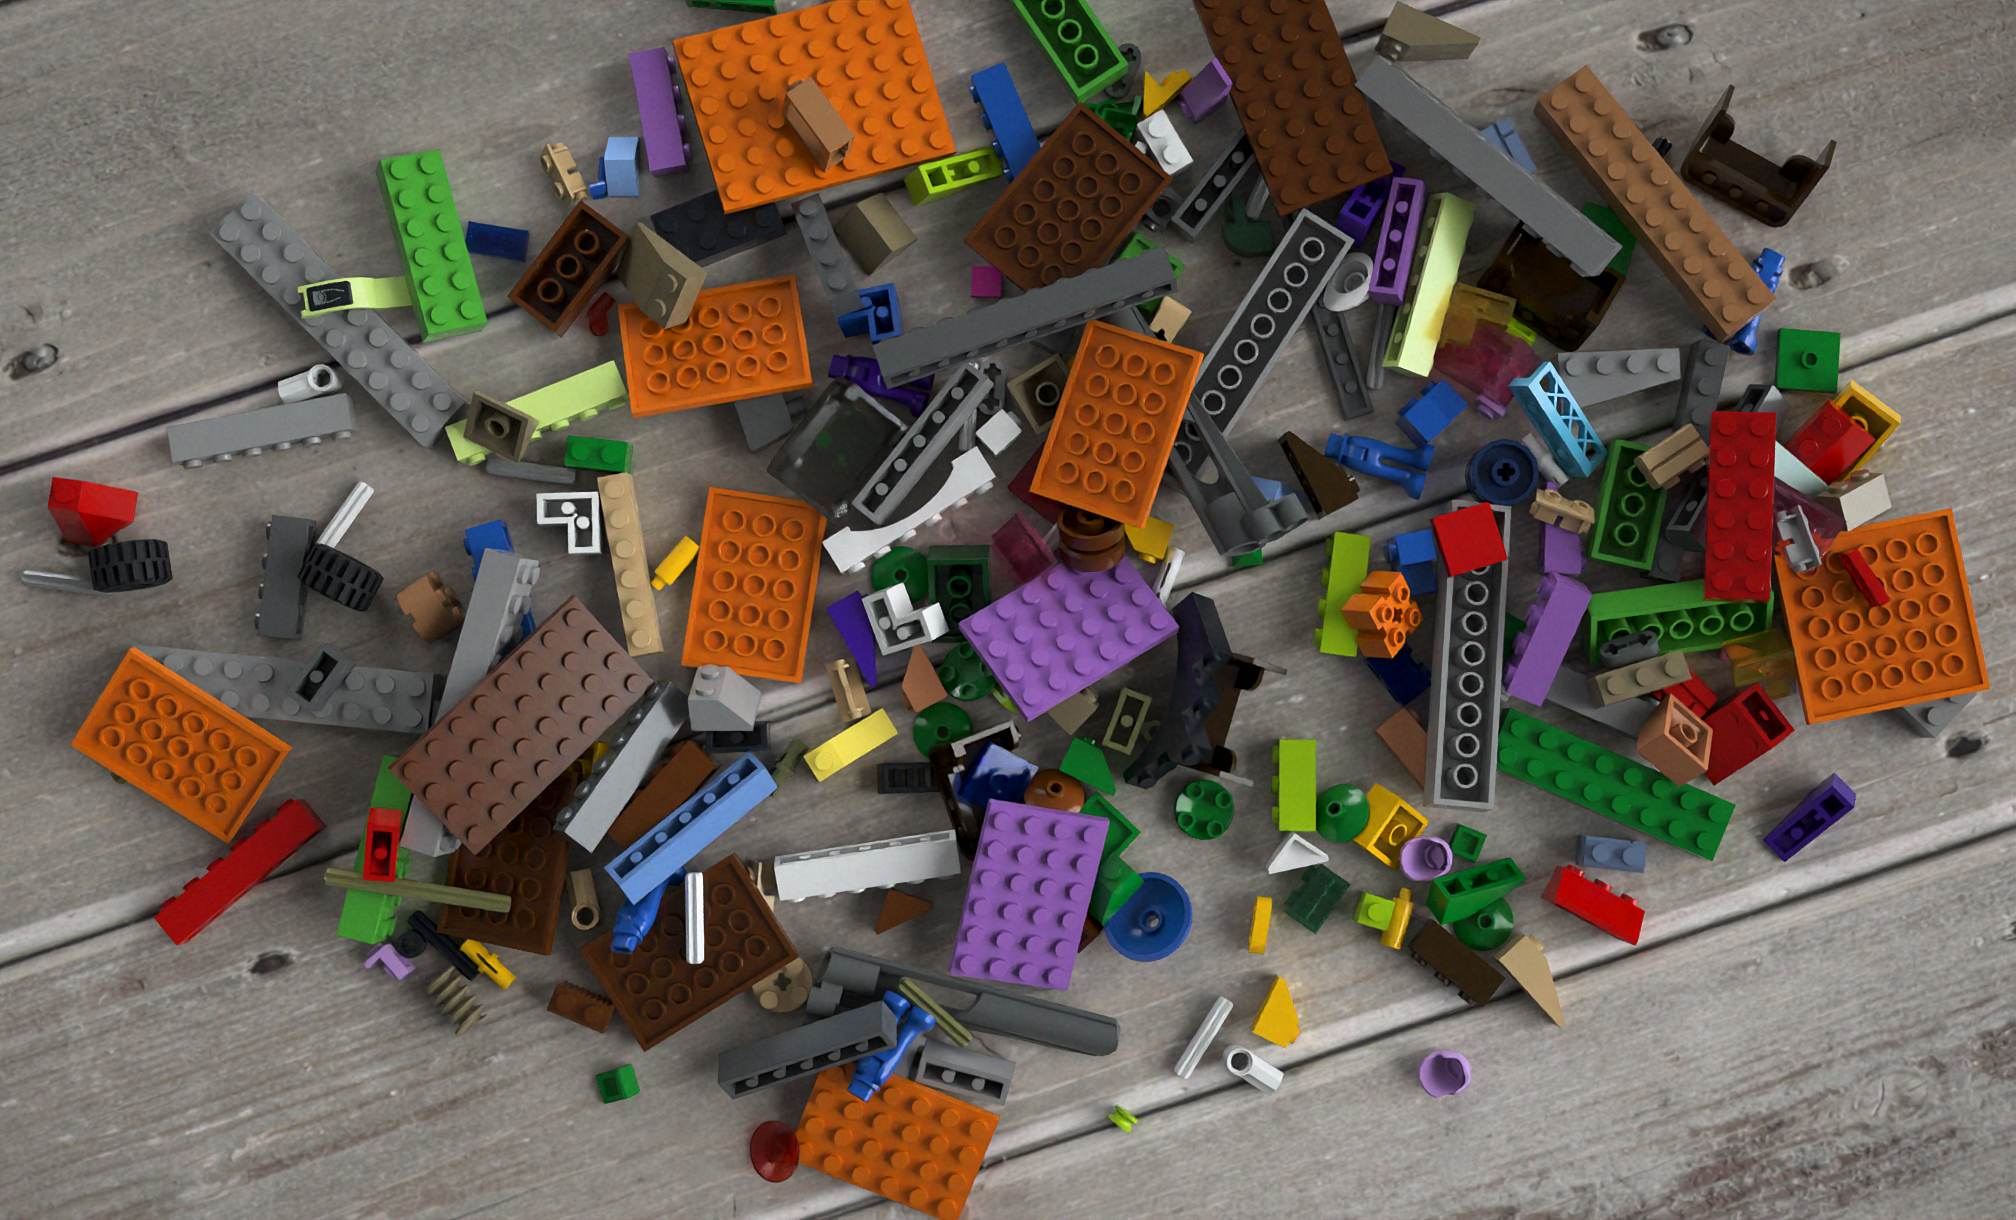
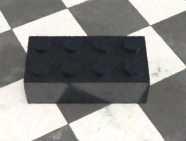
(709, 236)

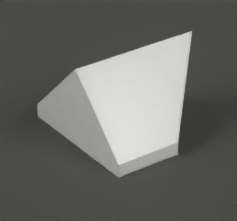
(1294, 853)

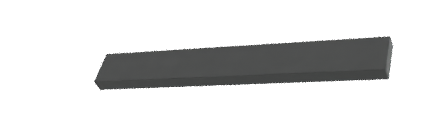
(1338, 352)

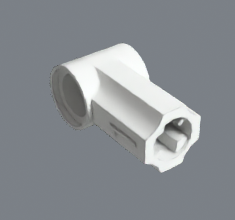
(308, 384)
(1254, 1069)

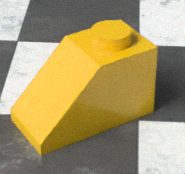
(1151, 541)
(1277, 1016)

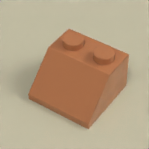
(1675, 741)

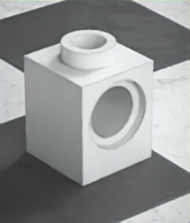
(1000, 432)

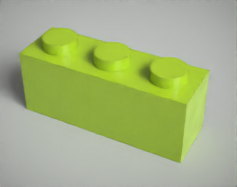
(1294, 784)

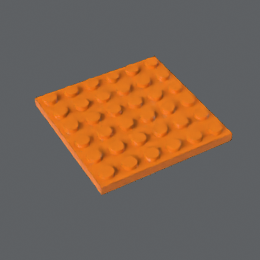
(1889, 655)

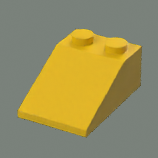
(1871, 415)

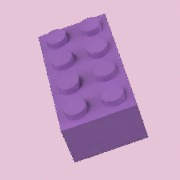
(1545, 637)

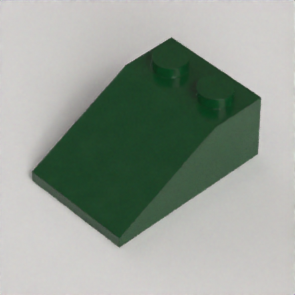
(960, 583)

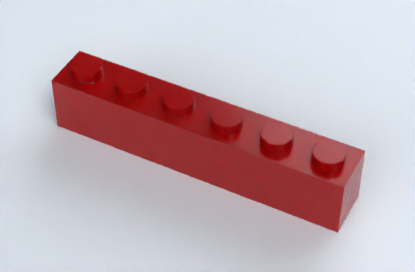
(240, 871)

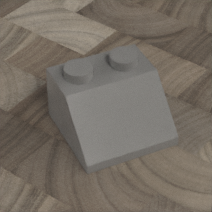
(722, 700)

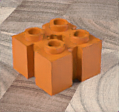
(1382, 614)

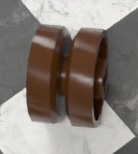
(1089, 540)

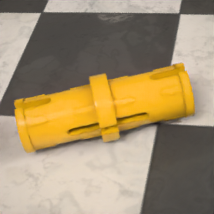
(503, 978)

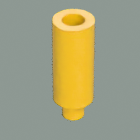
(675, 562)
(1399, 920)

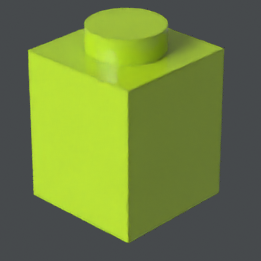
(1373, 911)

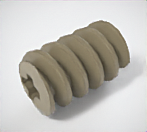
(455, 1001)

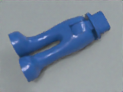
(1768, 269)
(1364, 457)
(636, 920)
(877, 1068)

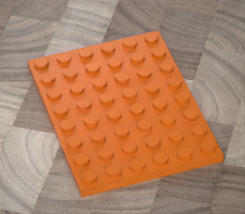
(862, 60)

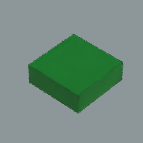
(1466, 842)

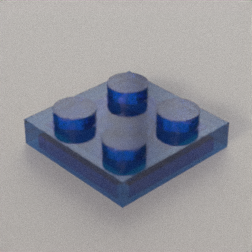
(997, 776)

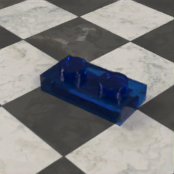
(497, 241)

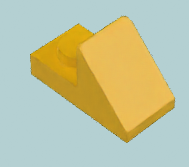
(1157, 98)

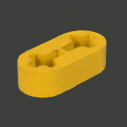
(1259, 925)

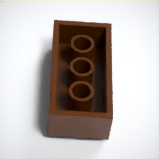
(570, 269)
(669, 789)

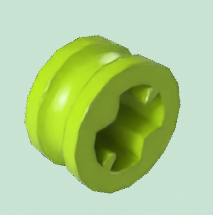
(1123, 1118)

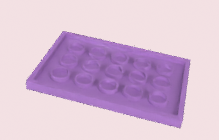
(1066, 632)
(1028, 895)

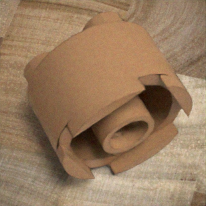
(431, 607)

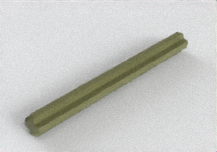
(419, 890)

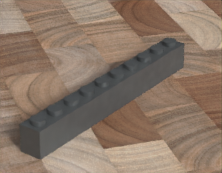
(1025, 317)

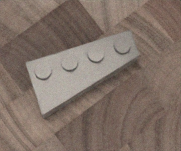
(1614, 374)

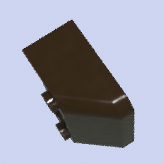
(1745, 178)
(1236, 674)

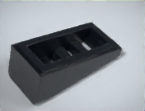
(882, 778)

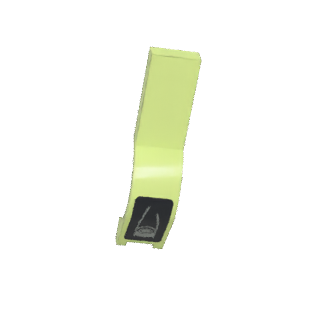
(354, 294)

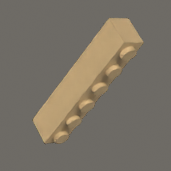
(630, 565)

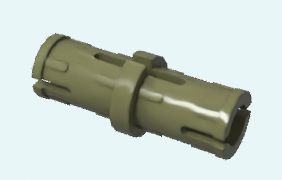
(787, 762)

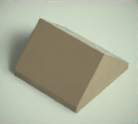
(875, 232)
(1040, 392)
(499, 426)

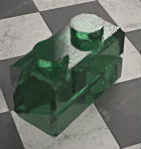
(1315, 897)

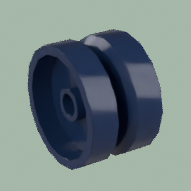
(1517, 465)

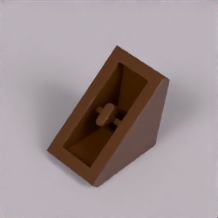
(900, 908)

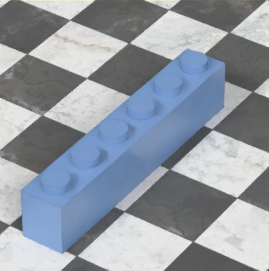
(691, 827)

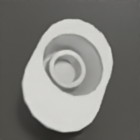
(1349, 283)

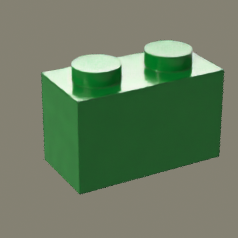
(598, 455)

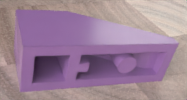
(1205, 92)
(1559, 548)

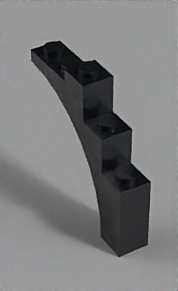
(1194, 695)

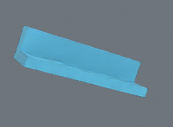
(1554, 431)

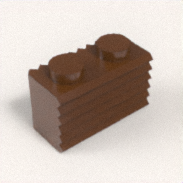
(582, 1006)

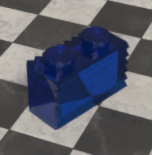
(1401, 675)

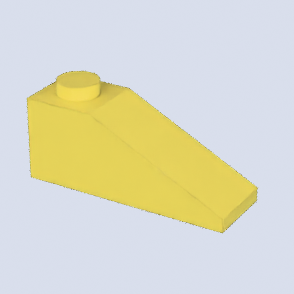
(850, 745)

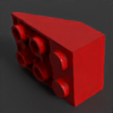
(1743, 730)

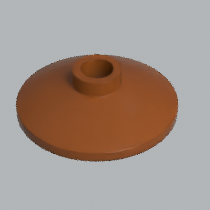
(1068, 799)

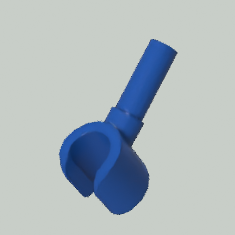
(599, 188)

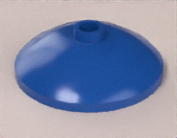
(1158, 899)

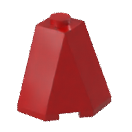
(90, 511)

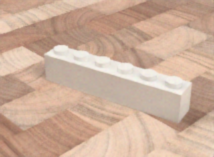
(867, 865)

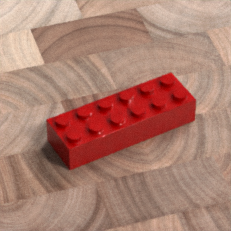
(1739, 507)

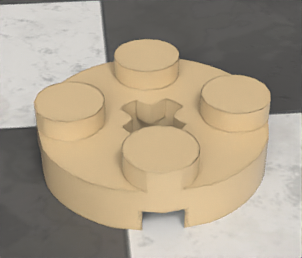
(796, 992)

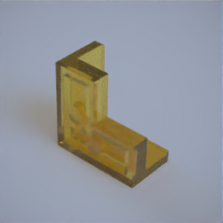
(1474, 306)
(1763, 658)

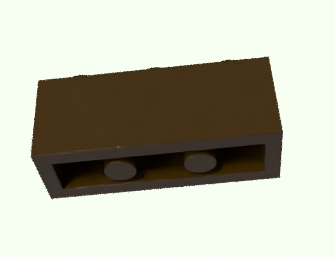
(1455, 963)

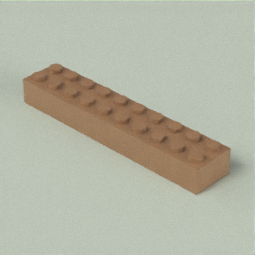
(1654, 204)

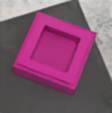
(986, 282)

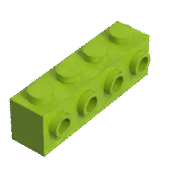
(1342, 578)

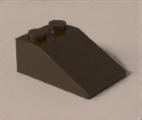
(1321, 479)

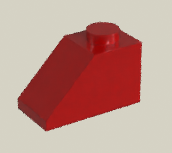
(382, 844)

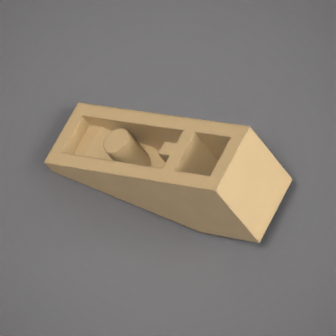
(1531, 971)

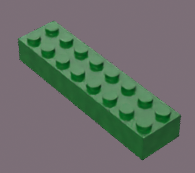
(1611, 785)

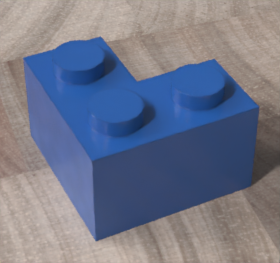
(879, 316)
(1427, 417)
(1413, 557)

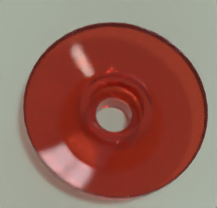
(766, 1154)

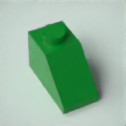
(1088, 764)
(1112, 887)

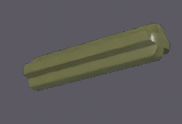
(944, 1020)

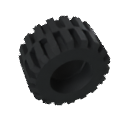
(130, 565)
(340, 577)

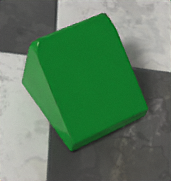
(618, 1084)

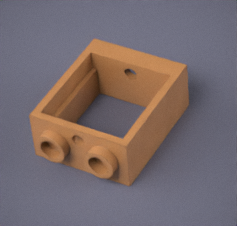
(817, 123)

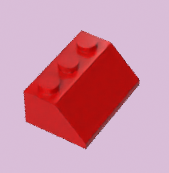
(1829, 442)
(1595, 903)

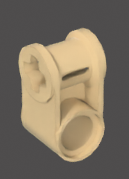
(1169, 319)

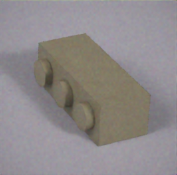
(1638, 679)

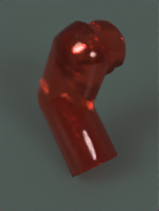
(597, 315)

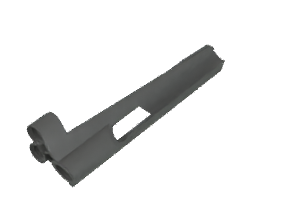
(1233, 506)
(859, 979)

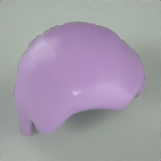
(1425, 858)
(1444, 1073)

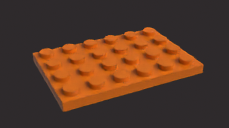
(731, 348)
(1116, 423)
(755, 585)
(180, 745)
(899, 1144)

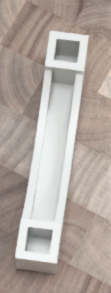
(968, 476)

